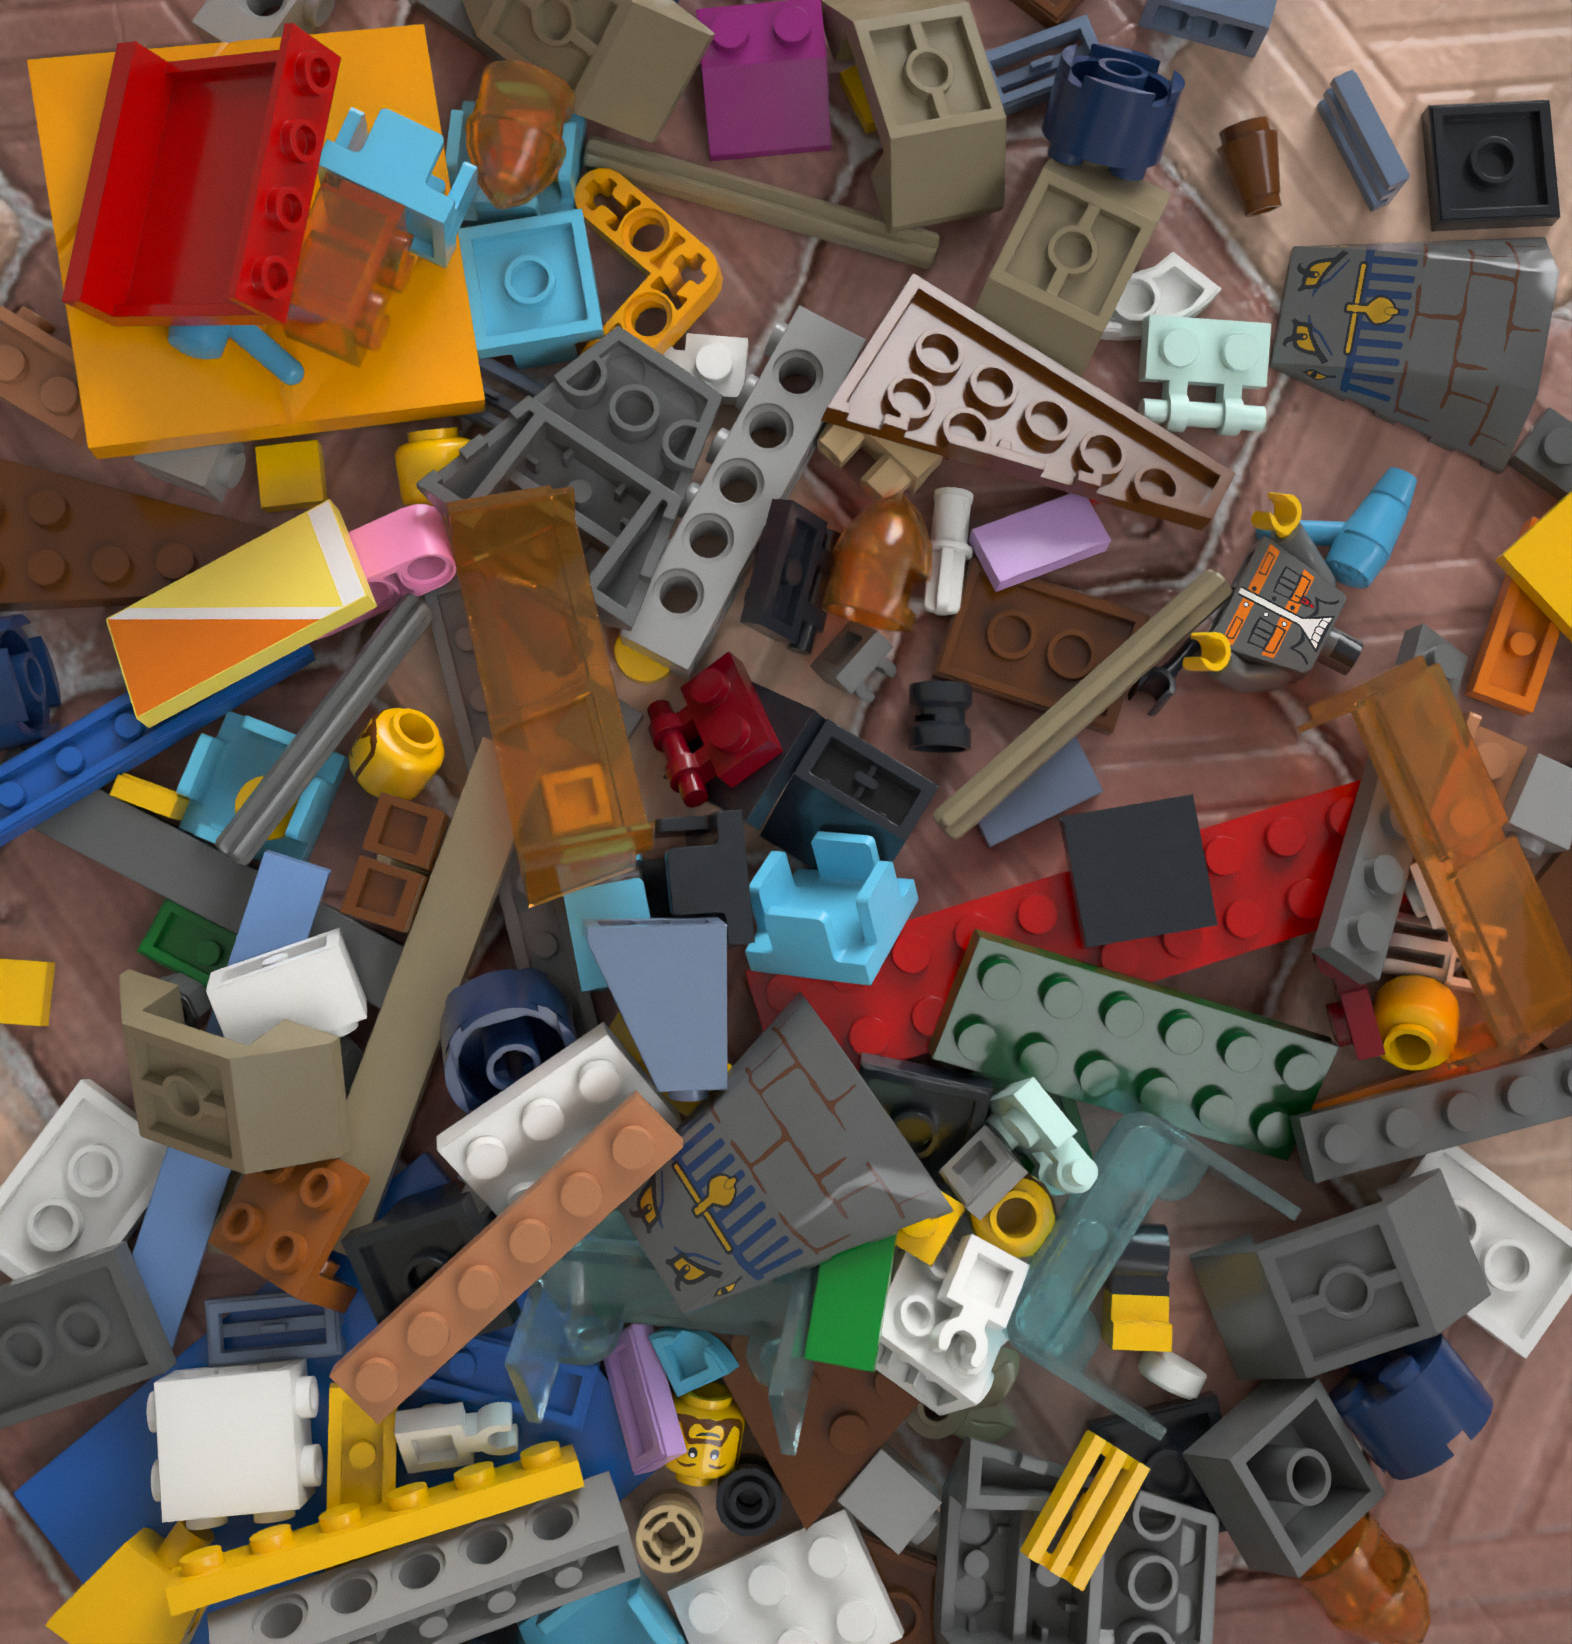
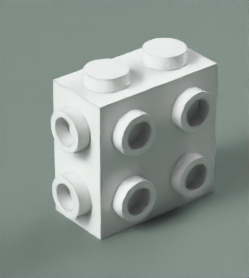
(905, 1335)
(234, 1442)

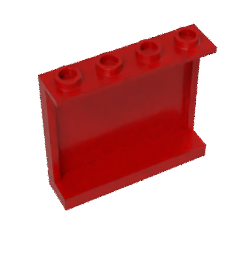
(202, 185)

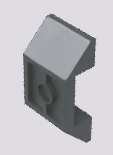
(1344, 1284)

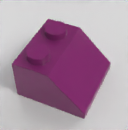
(766, 80)

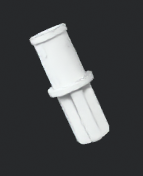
(950, 550)

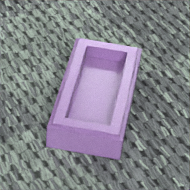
(1039, 540)
(643, 1401)

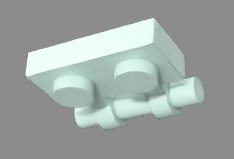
(1204, 354)
(1037, 1127)

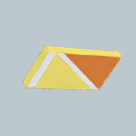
(239, 613)

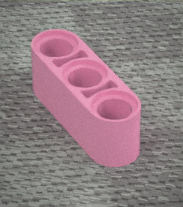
(402, 556)

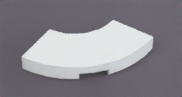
(1164, 290)

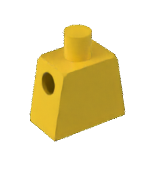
(127, 1595)

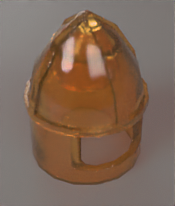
(518, 131)
(878, 564)
(1371, 1587)

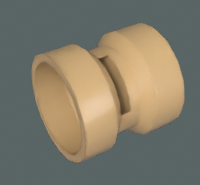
(671, 1515)

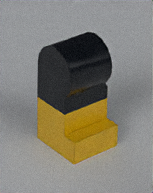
(1138, 1294)

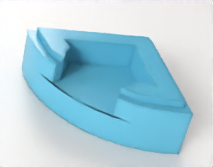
(691, 1357)

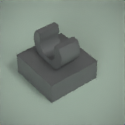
(853, 657)

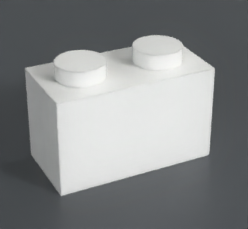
(301, 982)

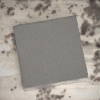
(982, 1172)

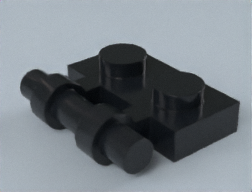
(790, 576)

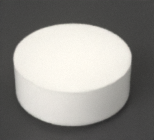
(1172, 1373)

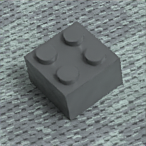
(1284, 1475)

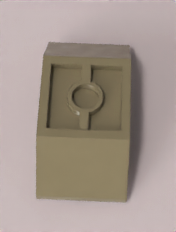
(616, 55)
(929, 105)
(1070, 259)
(229, 1100)

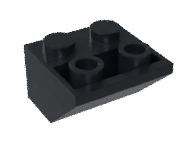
(848, 790)

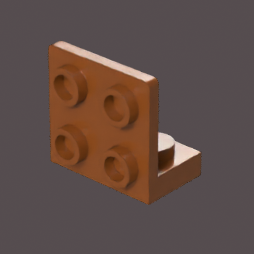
(288, 1224)

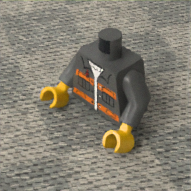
(1277, 612)

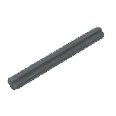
(324, 730)

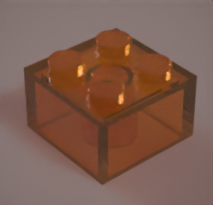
(347, 269)

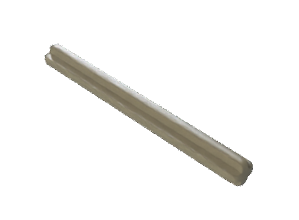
(761, 202)
(1082, 704)

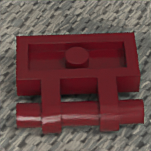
(730, 723)
(1352, 1015)

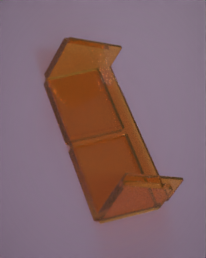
(548, 691)
(1464, 857)

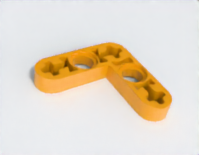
(660, 265)

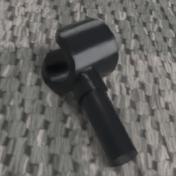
(1161, 680)

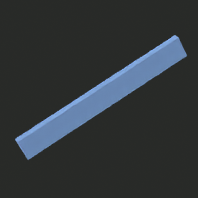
(189, 1187)

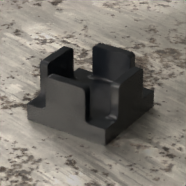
(704, 876)
(413, 1244)

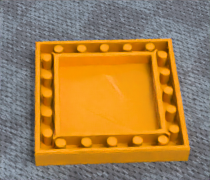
(152, 397)

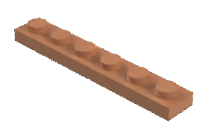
(507, 1257)

